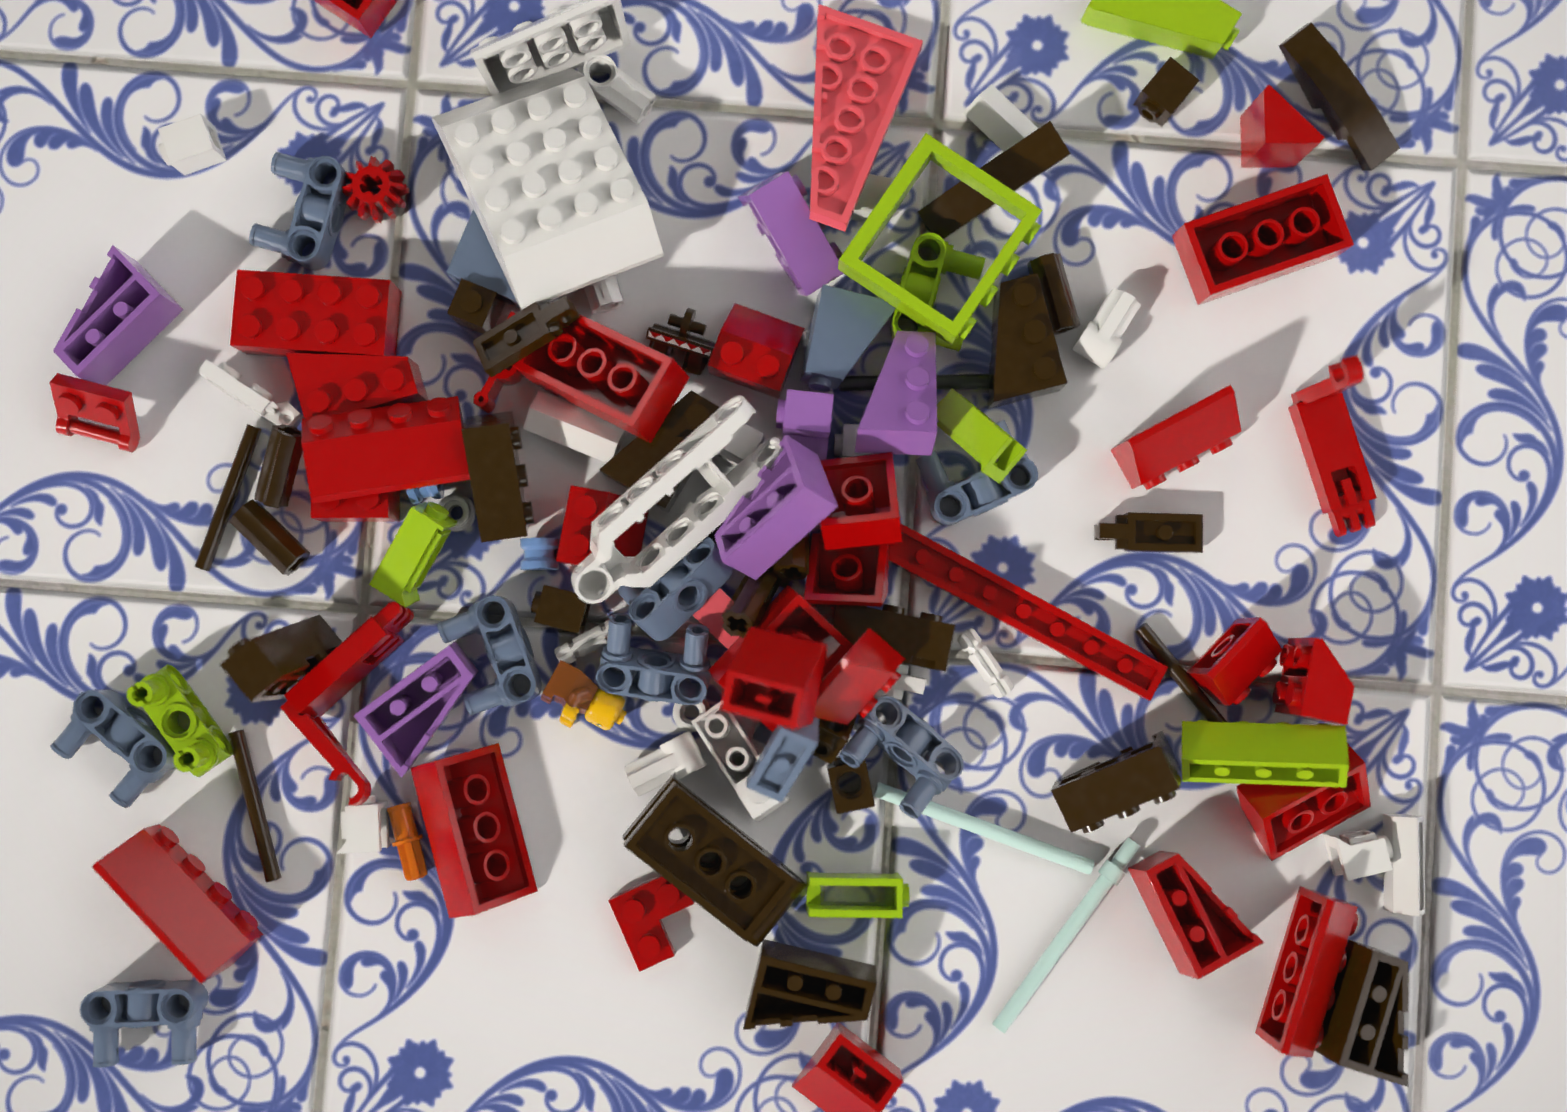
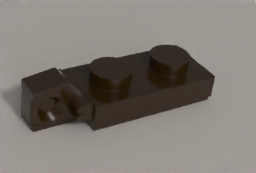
(523, 334)
(1154, 532)

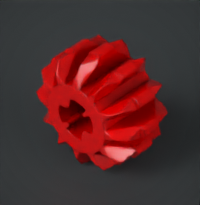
(365, 179)

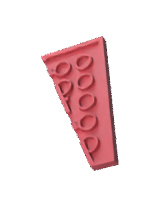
(856, 94)

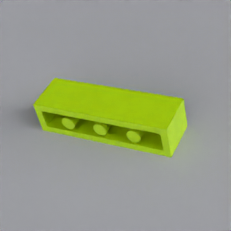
(1265, 753)

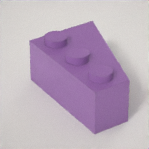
(795, 237)
(116, 321)
(904, 400)
(778, 512)
(415, 707)

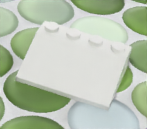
(551, 44)

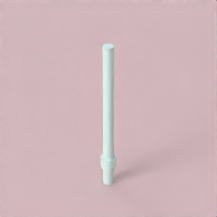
(991, 831)
(1111, 874)

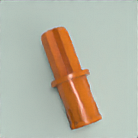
(407, 841)

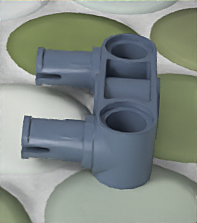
(316, 215)
(973, 494)
(679, 592)
(506, 649)
(654, 672)
(125, 732)
(909, 744)
(141, 1006)

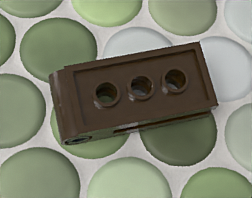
(745, 909)

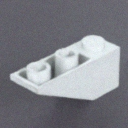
(735, 757)

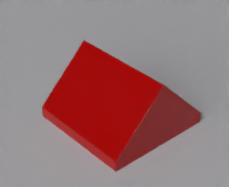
(1275, 133)
(847, 574)

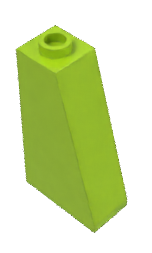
(1184, 25)

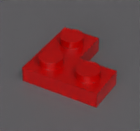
(640, 917)

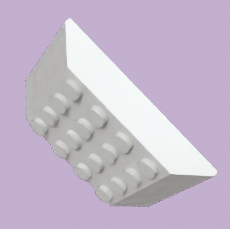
(550, 186)

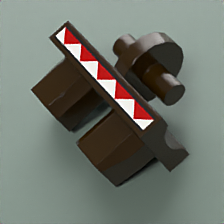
(697, 349)

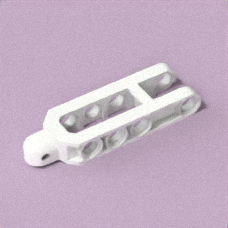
(608, 569)

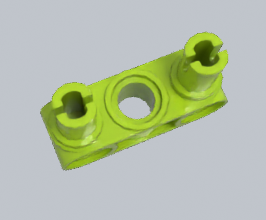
(923, 277)
(163, 698)

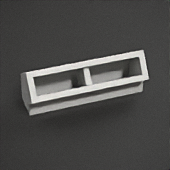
(999, 118)
(573, 427)
(1406, 882)

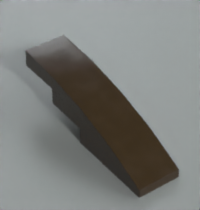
(1339, 95)
(1012, 168)

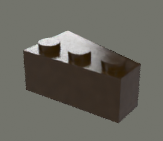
(1023, 345)
(642, 456)
(497, 476)
(920, 640)
(279, 659)
(1118, 785)
(808, 987)
(1368, 1014)

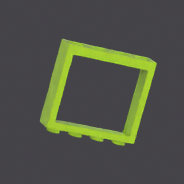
(932, 150)

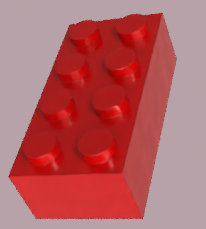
(1262, 239)
(314, 314)
(608, 376)

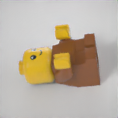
(581, 695)

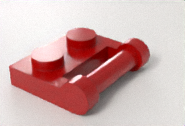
(97, 403)

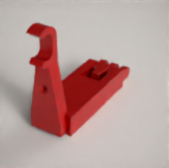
(1333, 448)
(334, 679)

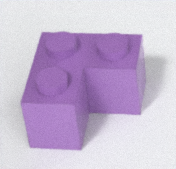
(806, 419)

